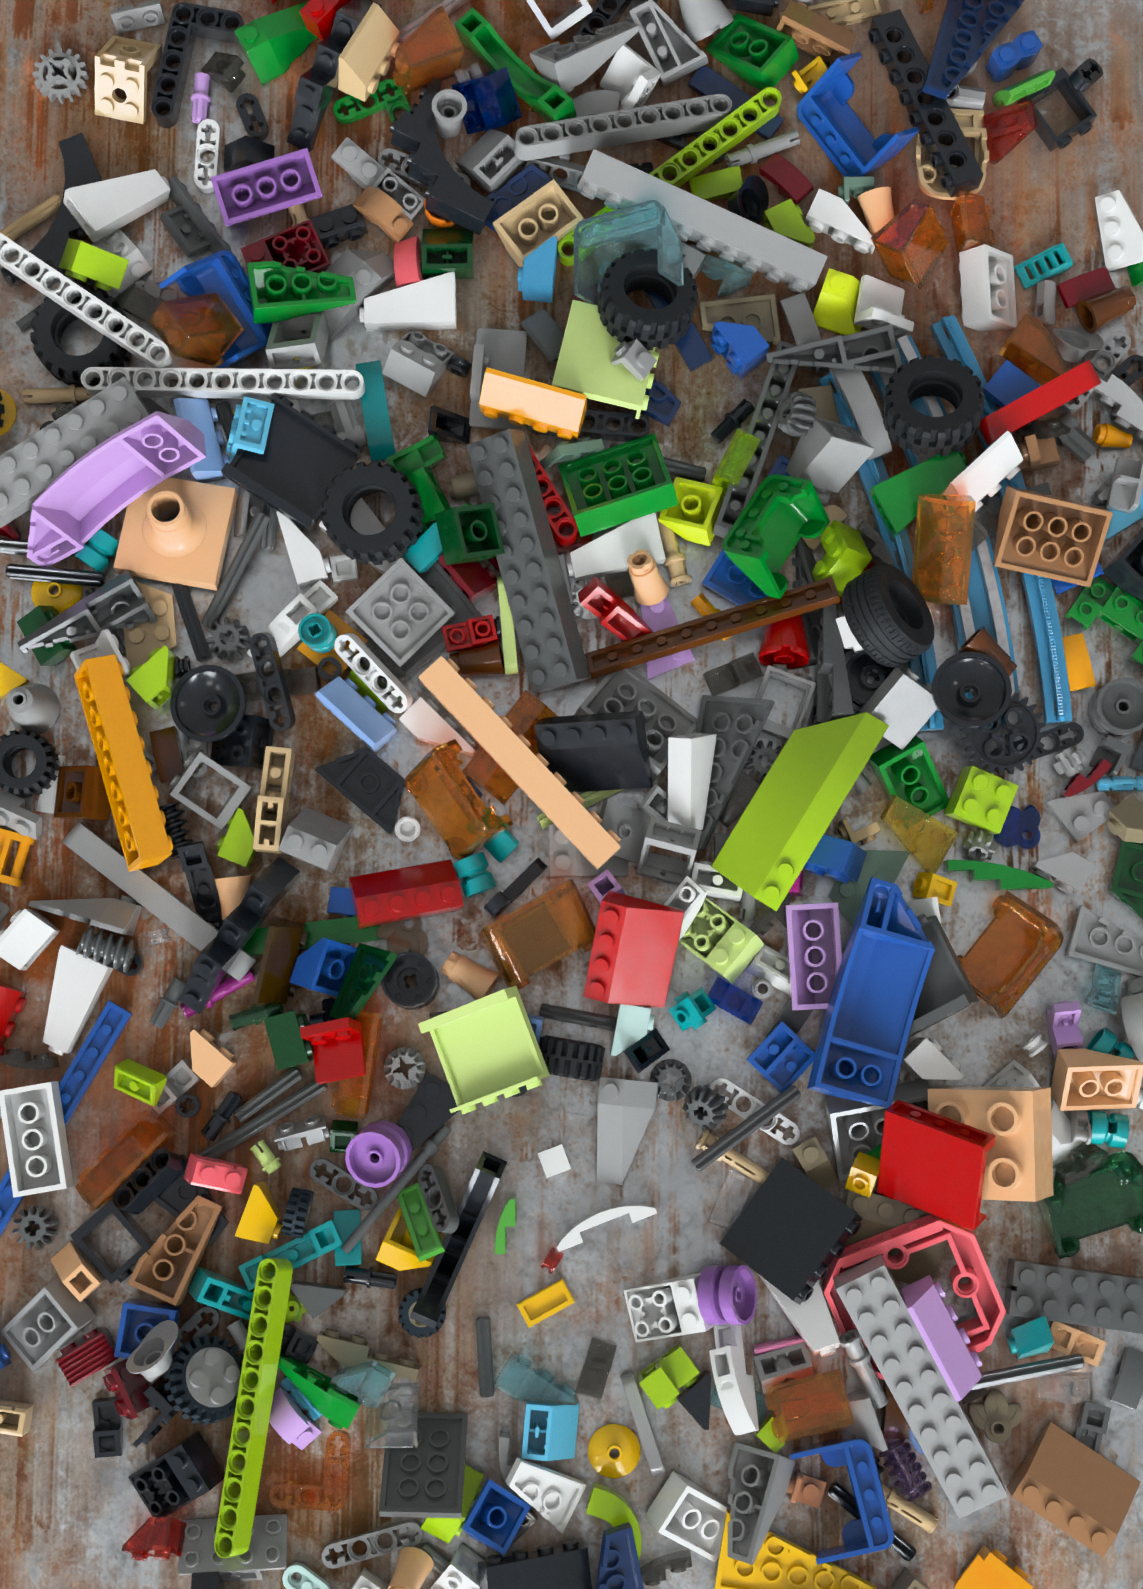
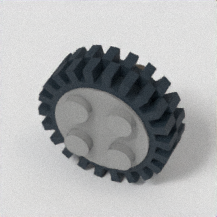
(205, 1379)

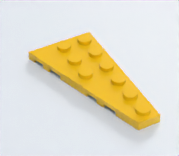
(781, 1566)

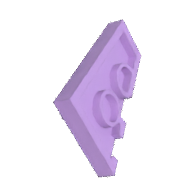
(658, 618)

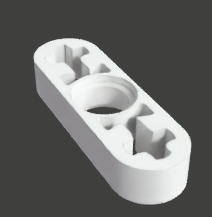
(201, 146)

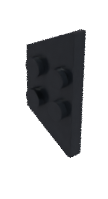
(367, 784)

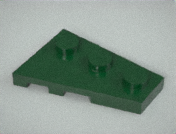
(361, 980)

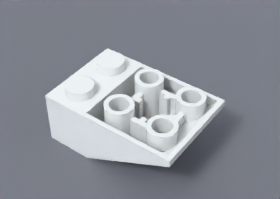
(665, 1308)

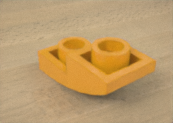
(1078, 662)

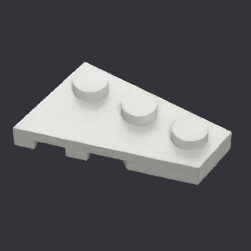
(1119, 231)
(546, 1490)

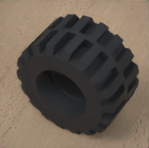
(43, 770)
(572, 1058)

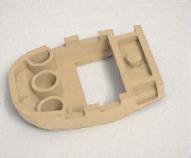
(971, 126)

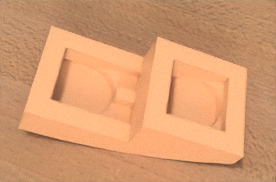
(1074, 1341)

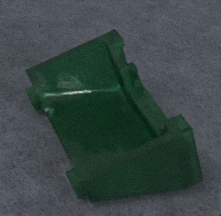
(1095, 1204)

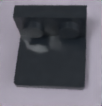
(245, 745)
(157, 1400)

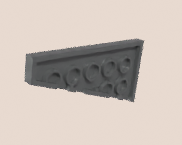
(737, 728)

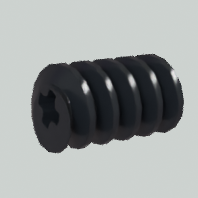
(173, 827)

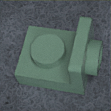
(854, 187)

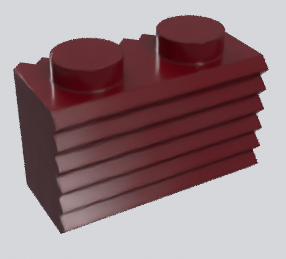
(88, 1357)

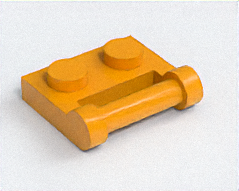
(6, 841)

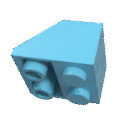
(549, 1431)

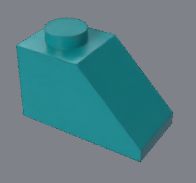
(1030, 1339)

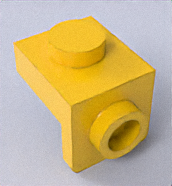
(809, 75)

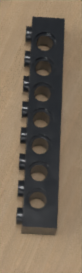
(894, 28)

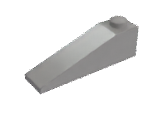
(576, 61)

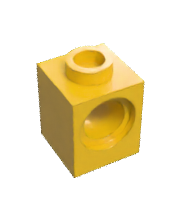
(863, 1175)

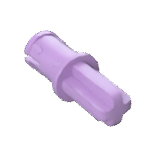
(200, 97)

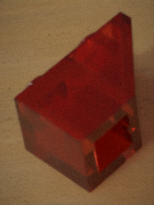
(157, 1539)

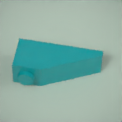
(221, 1293)

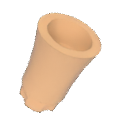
(877, 208)
(646, 579)
(231, 892)
(470, 975)
(411, 1569)

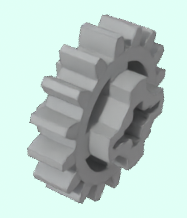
(56, 85)

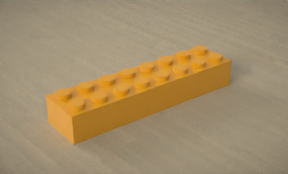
(123, 762)

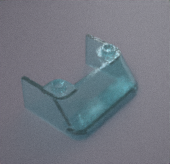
(611, 234)

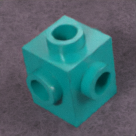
(687, 1011)

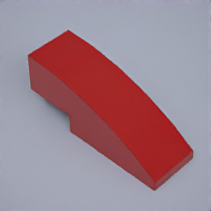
(612, 611)

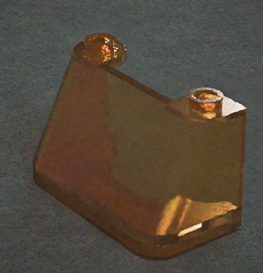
(453, 803)
(539, 934)
(1010, 953)

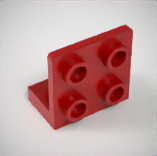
(336, 1049)

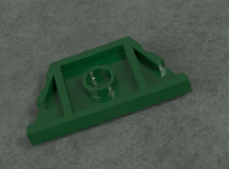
(1128, 876)

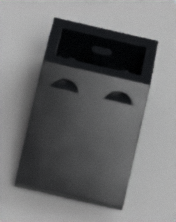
(177, 1476)

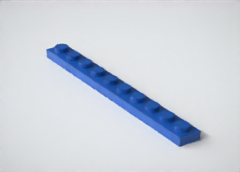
(75, 1085)

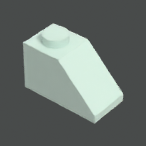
(630, 1026)

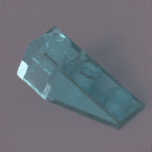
(528, 1384)

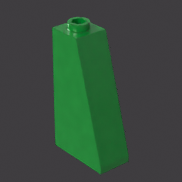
(898, 496)

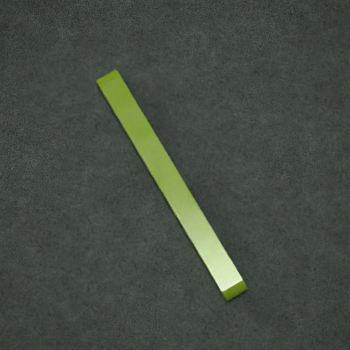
(702, 157)
(253, 1407)

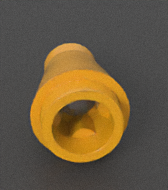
(1111, 437)

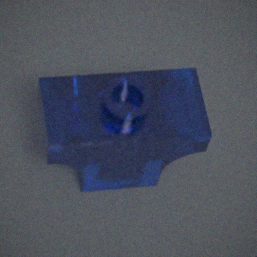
(734, 1000)

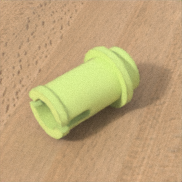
(267, 1158)

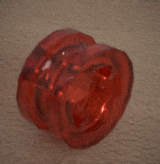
(551, 1260)

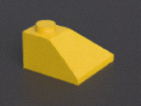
(260, 1216)
(398, 1249)

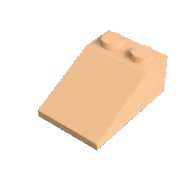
(1095, 1080)

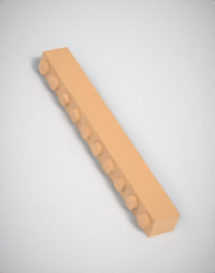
(519, 762)

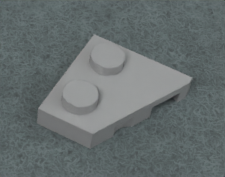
(1081, 813)

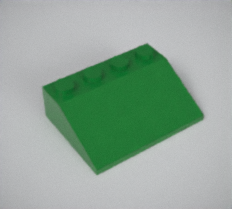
(618, 485)

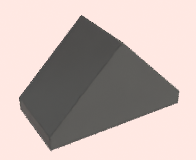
(317, 1296)

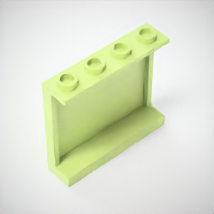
(587, 367)
(487, 1049)

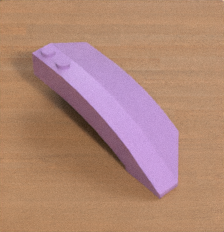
(108, 481)

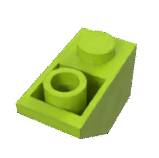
(787, 221)
(238, 842)

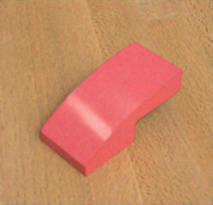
(407, 262)

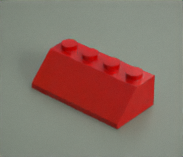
(405, 893)

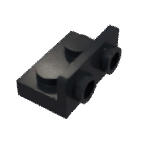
(339, 226)

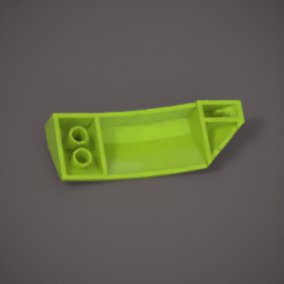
(797, 805)

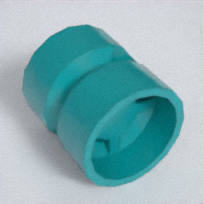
(97, 551)
(317, 633)
(474, 874)
(1106, 1041)
(1118, 1129)

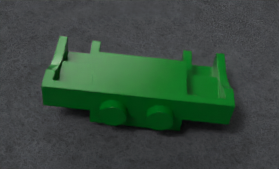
(416, 465)
(1112, 607)

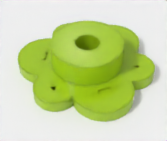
(295, 1314)

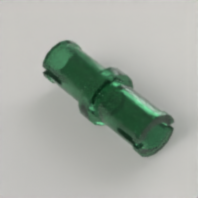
(254, 1015)

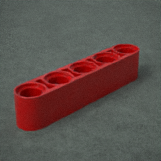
(1039, 402)
(552, 499)

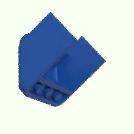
(840, 130)
(225, 276)
(874, 1528)

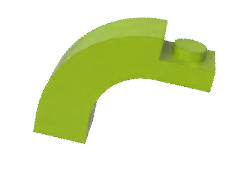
(613, 1508)

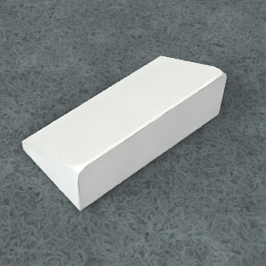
(773, 967)

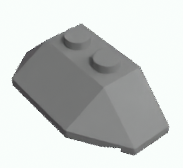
(370, 274)

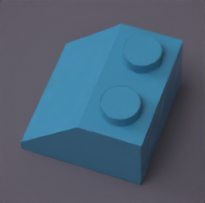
(537, 275)

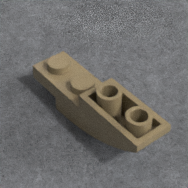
(357, 1351)

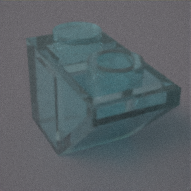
(366, 1381)

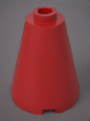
(785, 644)

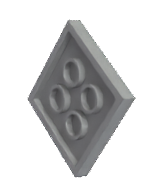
(400, 612)

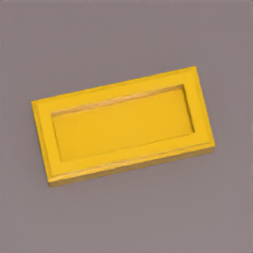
(545, 1302)

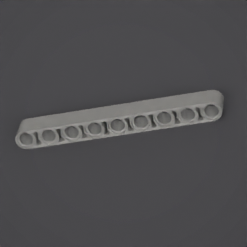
(620, 127)
(149, 893)

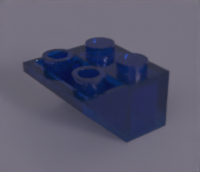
(489, 100)

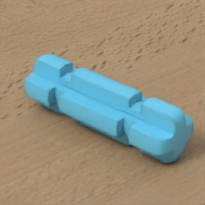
(1120, 783)
(300, 1399)

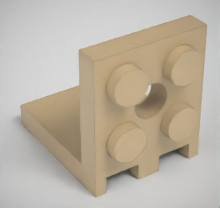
(124, 65)

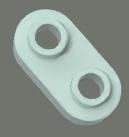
(309, 1579)

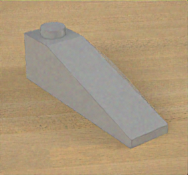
(106, 913)
(621, 1124)
(756, 1492)

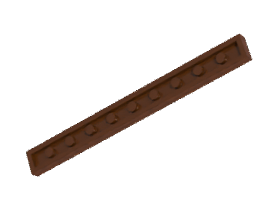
(712, 627)

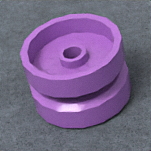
(378, 1154)
(727, 1294)

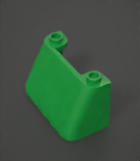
(770, 528)

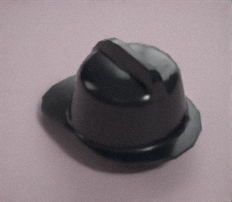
(750, 199)

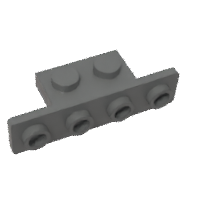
(189, 224)

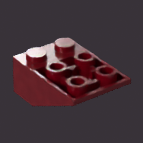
(291, 247)

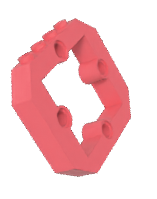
(915, 1237)

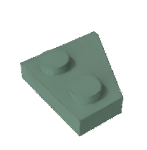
(566, 452)

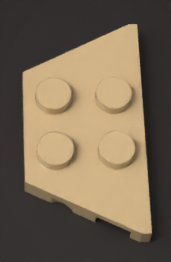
(148, 636)

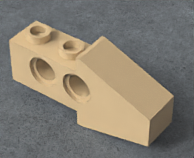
(274, 799)

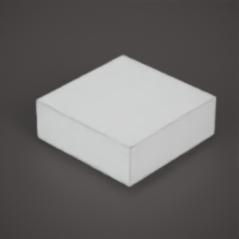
(343, 569)
(554, 1160)

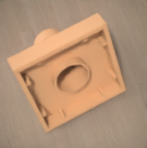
(188, 547)

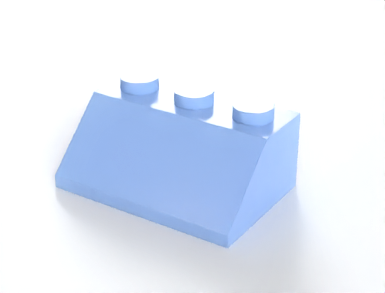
(204, 417)
(357, 713)

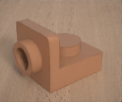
(806, 1489)

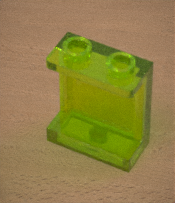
(735, 460)

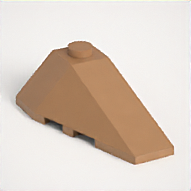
(175, 1256)

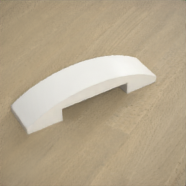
(573, 1235)

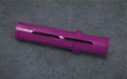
(225, 988)

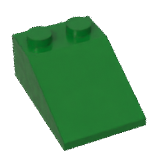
(754, 51)
(910, 776)

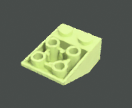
(721, 941)

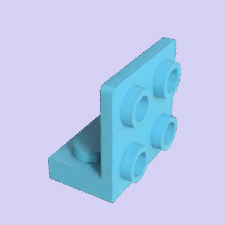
(250, 426)

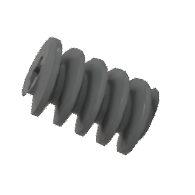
(106, 948)

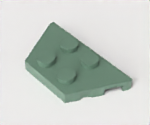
(877, 864)

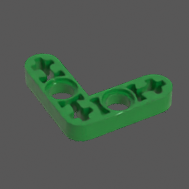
(389, 103)

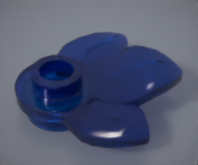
(1017, 824)

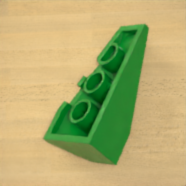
(274, 42)
(290, 292)
(321, 1392)

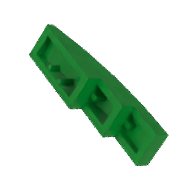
(1006, 877)

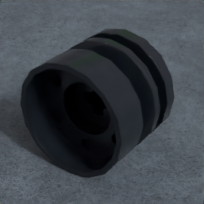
(408, 966)

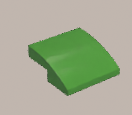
(1024, 88)
(507, 1219)

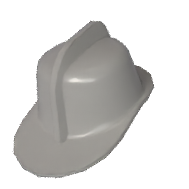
(1075, 342)
(154, 1353)

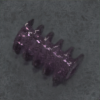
(906, 1469)

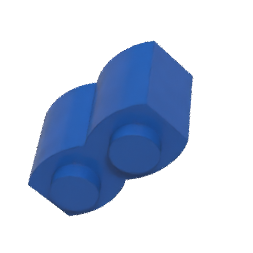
(1014, 56)

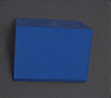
(1009, 385)
(495, 1517)

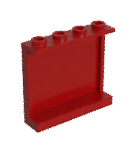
(934, 1163)

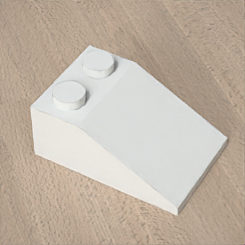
(689, 1516)

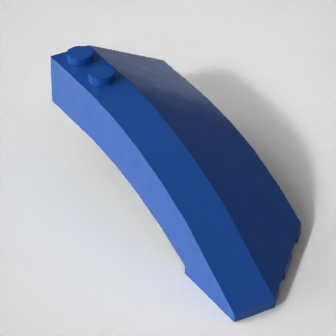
(873, 1000)

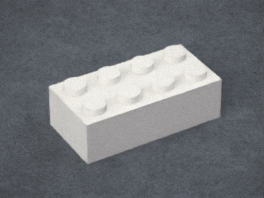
(35, 1139)

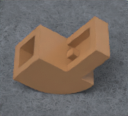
(384, 211)
(1038, 453)

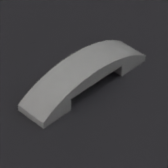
(863, 409)

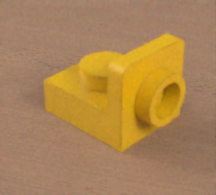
(933, 885)

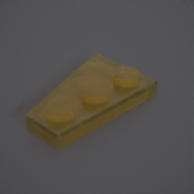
(919, 833)

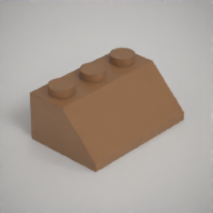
(816, 32)

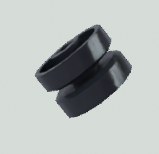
(859, 668)

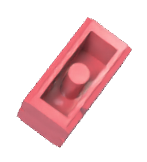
(215, 1174)

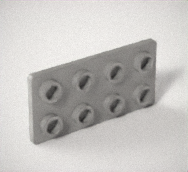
(499, 351)
(265, 1551)

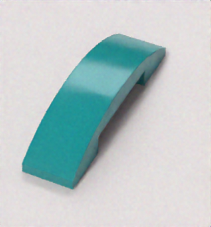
(376, 411)
(298, 1251)

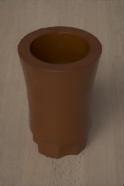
(1104, 308)
(982, 642)
(480, 660)

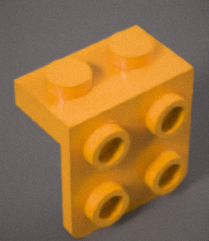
(992, 1571)

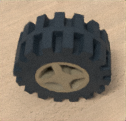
(297, 1212)
(411, 1326)

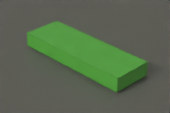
(419, 1223)

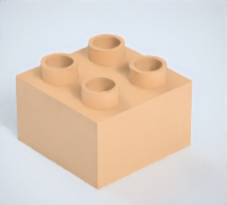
(1020, 1117)

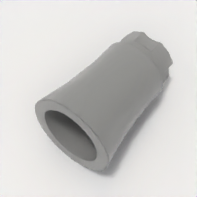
(449, 109)

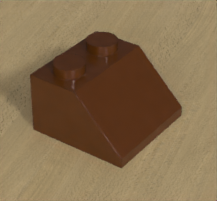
(81, 794)

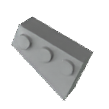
(666, 44)

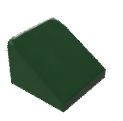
(341, 1134)

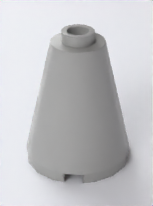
(703, 17)
(33, 707)

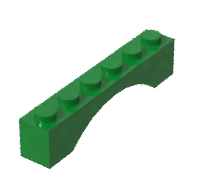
(536, 91)

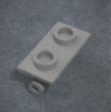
(134, 18)
(289, 1134)

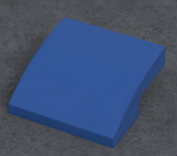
(781, 1057)

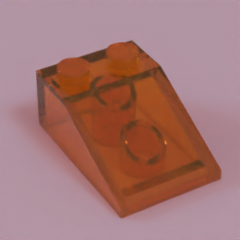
(1034, 351)

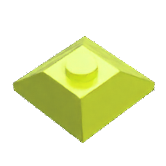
(838, 304)
(696, 510)

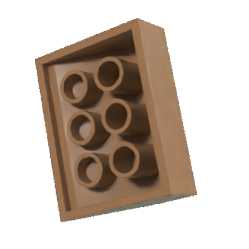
(1050, 536)
(1074, 1488)

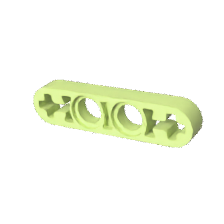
(508, 631)

